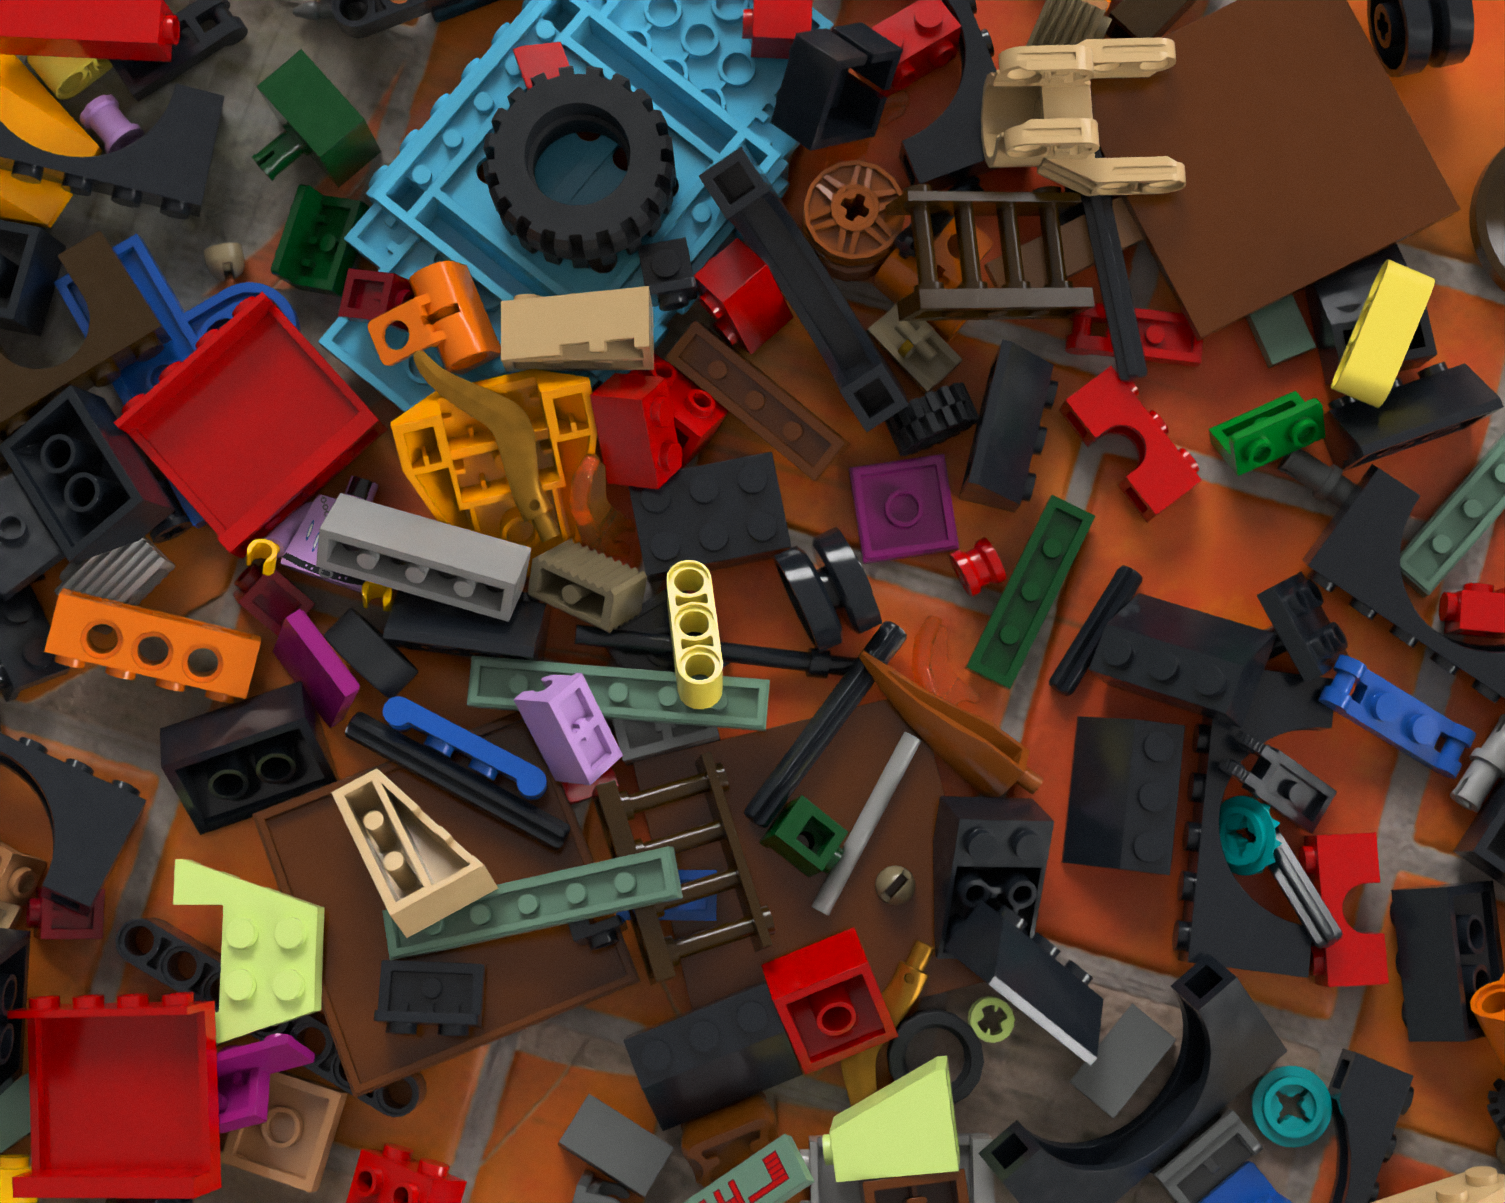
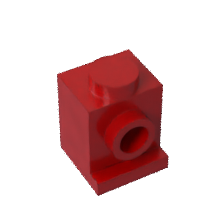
(1474, 611)

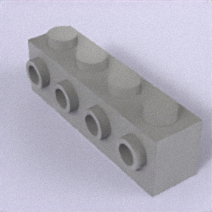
(423, 557)

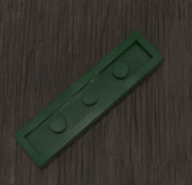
(1030, 592)

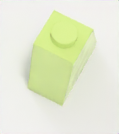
(898, 1129)

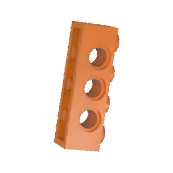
(80, 611)

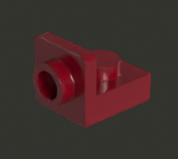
(373, 294)
(269, 597)
(59, 922)

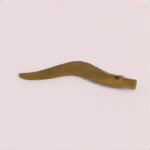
(512, 433)
(899, 997)

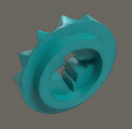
(1240, 855)
(1313, 1102)

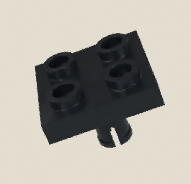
(1302, 626)

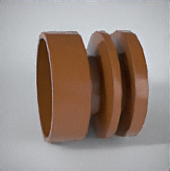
(859, 246)

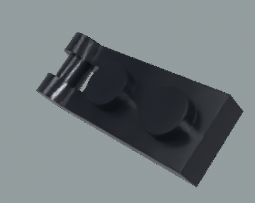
(193, 47)

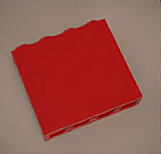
(250, 423)
(121, 1098)

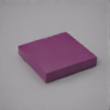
(903, 509)
(314, 662)

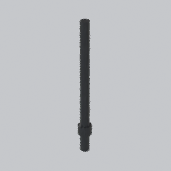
(812, 662)

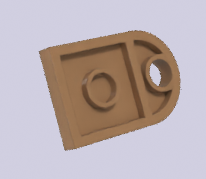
(296, 1136)

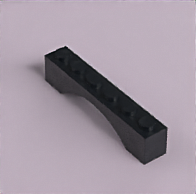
(1365, 1112)

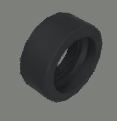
(370, 654)
(948, 1021)

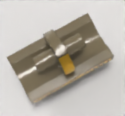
(915, 349)

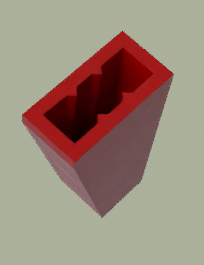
(89, 29)

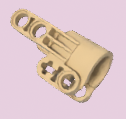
(1042, 115)

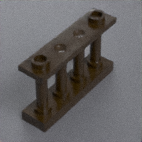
(973, 297)
(661, 952)

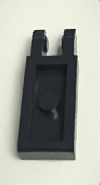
(1281, 783)

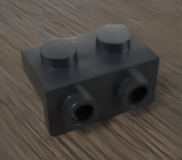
(23, 643)
(430, 995)

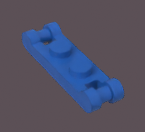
(1396, 717)
(448, 737)

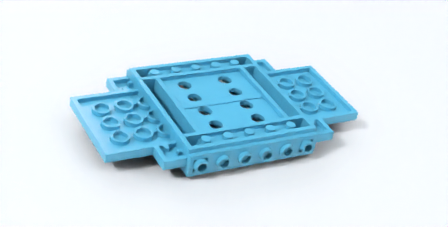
(438, 209)

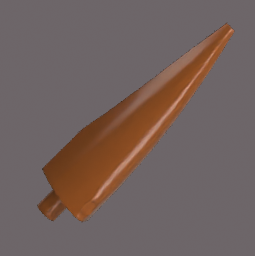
(966, 742)

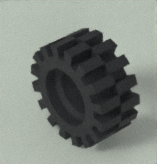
(932, 419)

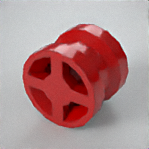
(978, 567)

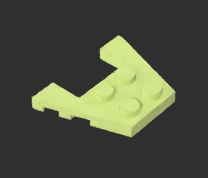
(266, 951)

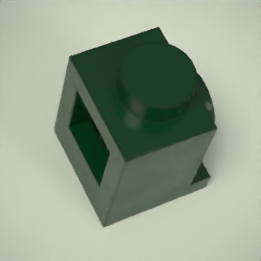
(821, 831)

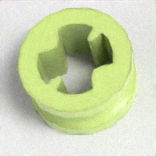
(1005, 1024)

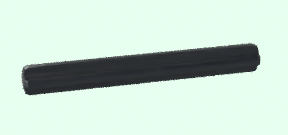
(1114, 286)
(822, 728)
(457, 781)

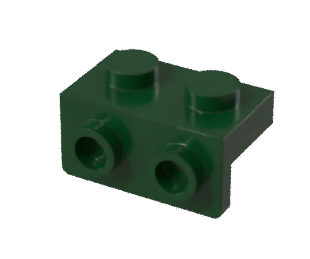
(313, 243)

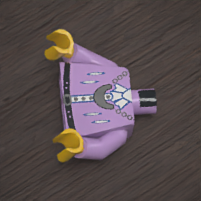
(298, 544)

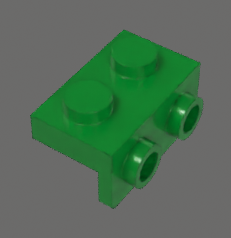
(1269, 432)

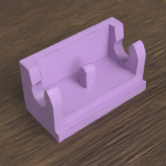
(569, 729)

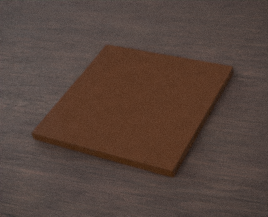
(1286, 151)
(840, 788)
(525, 974)

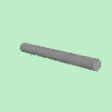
(866, 823)

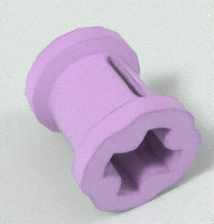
(110, 123)

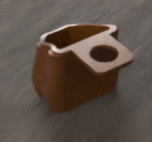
(727, 1137)

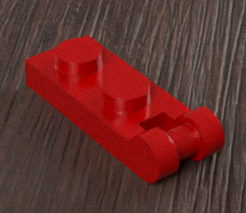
(1163, 335)

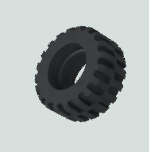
(566, 107)

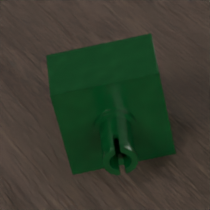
(314, 122)

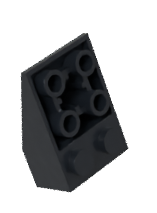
(1337, 306)
(990, 854)

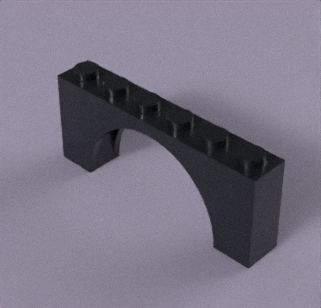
(953, 142)
(159, 169)
(773, 234)
(1363, 558)
(86, 818)
(1216, 909)
(1220, 1055)

